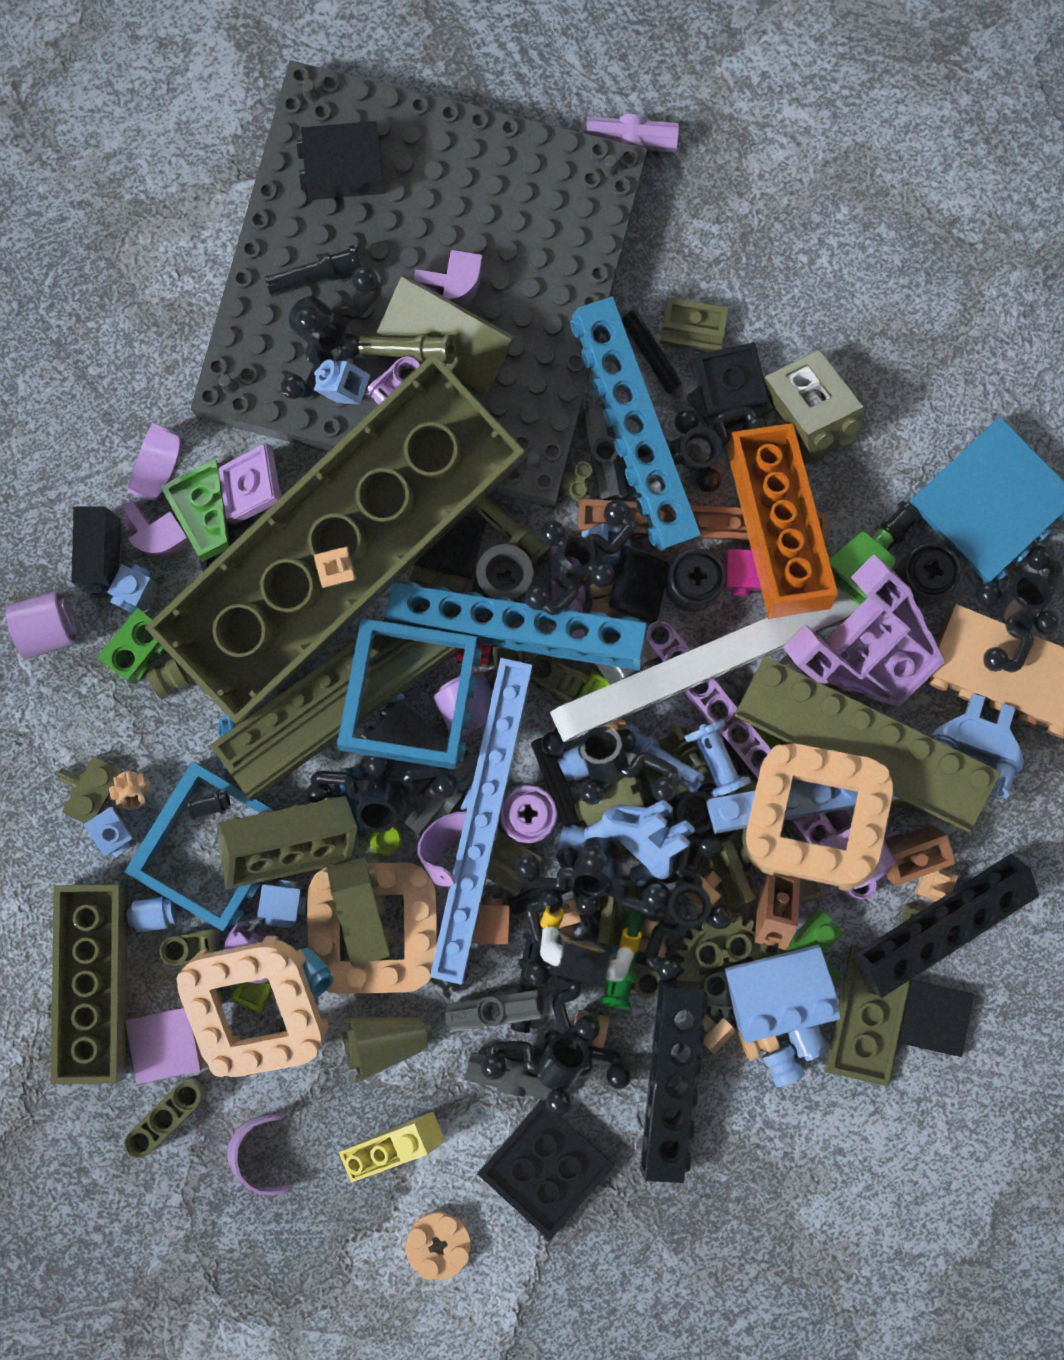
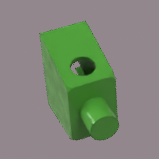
(854, 555)

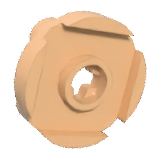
(430, 1263)

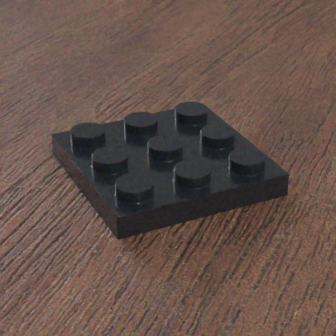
(545, 1169)

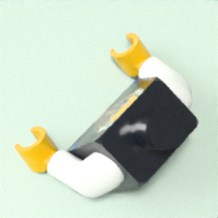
(585, 959)

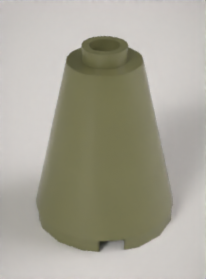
(382, 1042)

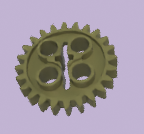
(720, 944)

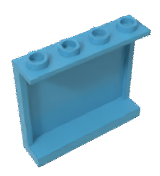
(993, 501)

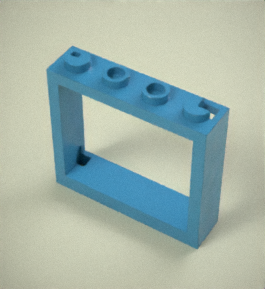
(357, 681)
(162, 828)

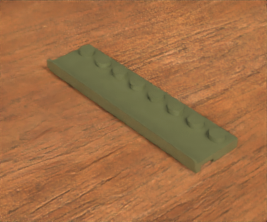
(311, 711)
(820, 717)

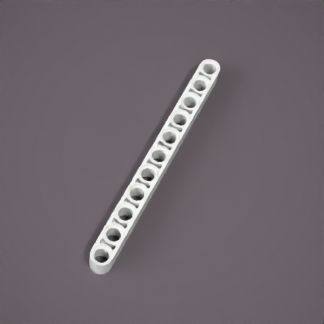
(691, 669)

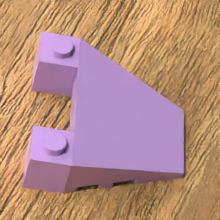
(878, 648)

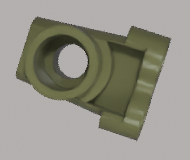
(578, 483)

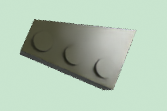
(359, 911)

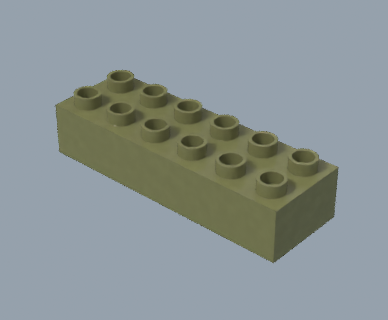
(379, 492)

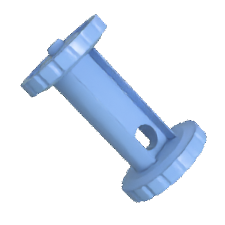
(717, 759)

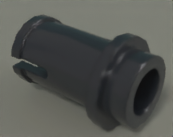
(209, 804)

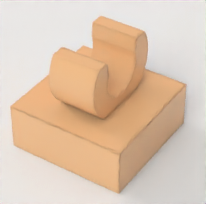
(335, 567)
(709, 883)
(936, 885)
(570, 917)
(717, 1034)

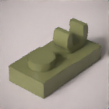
(734, 881)

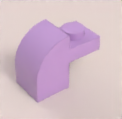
(461, 279)
(155, 539)

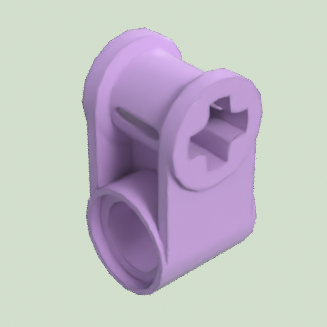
(390, 379)

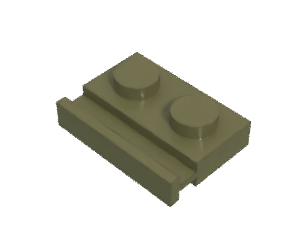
(693, 325)
(503, 861)
(613, 916)

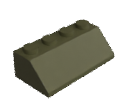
(286, 841)

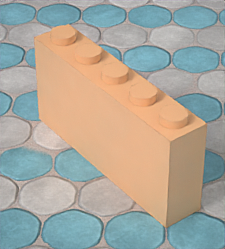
(1033, 690)

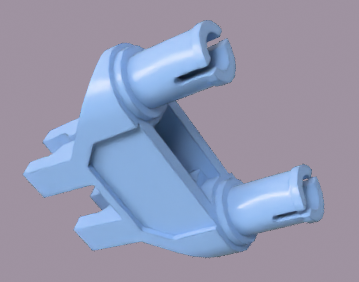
(985, 741)
(645, 836)

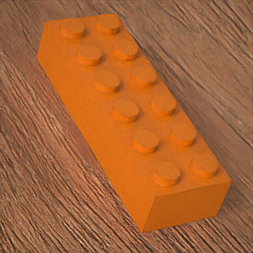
(781, 521)

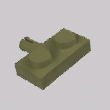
(89, 789)

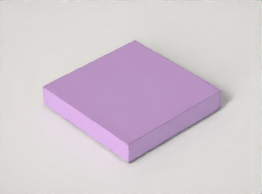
(249, 484)
(162, 1045)

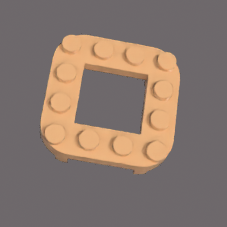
(809, 860)
(419, 932)
(284, 969)

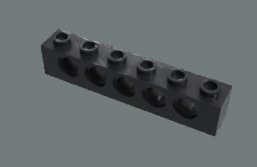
(946, 925)
(671, 1164)

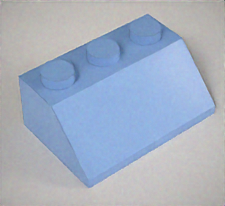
(782, 993)

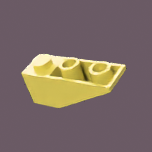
(393, 1147)

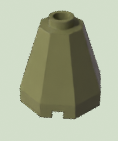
(624, 792)

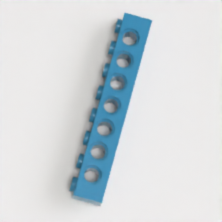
(604, 317)
(528, 638)

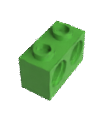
(129, 641)

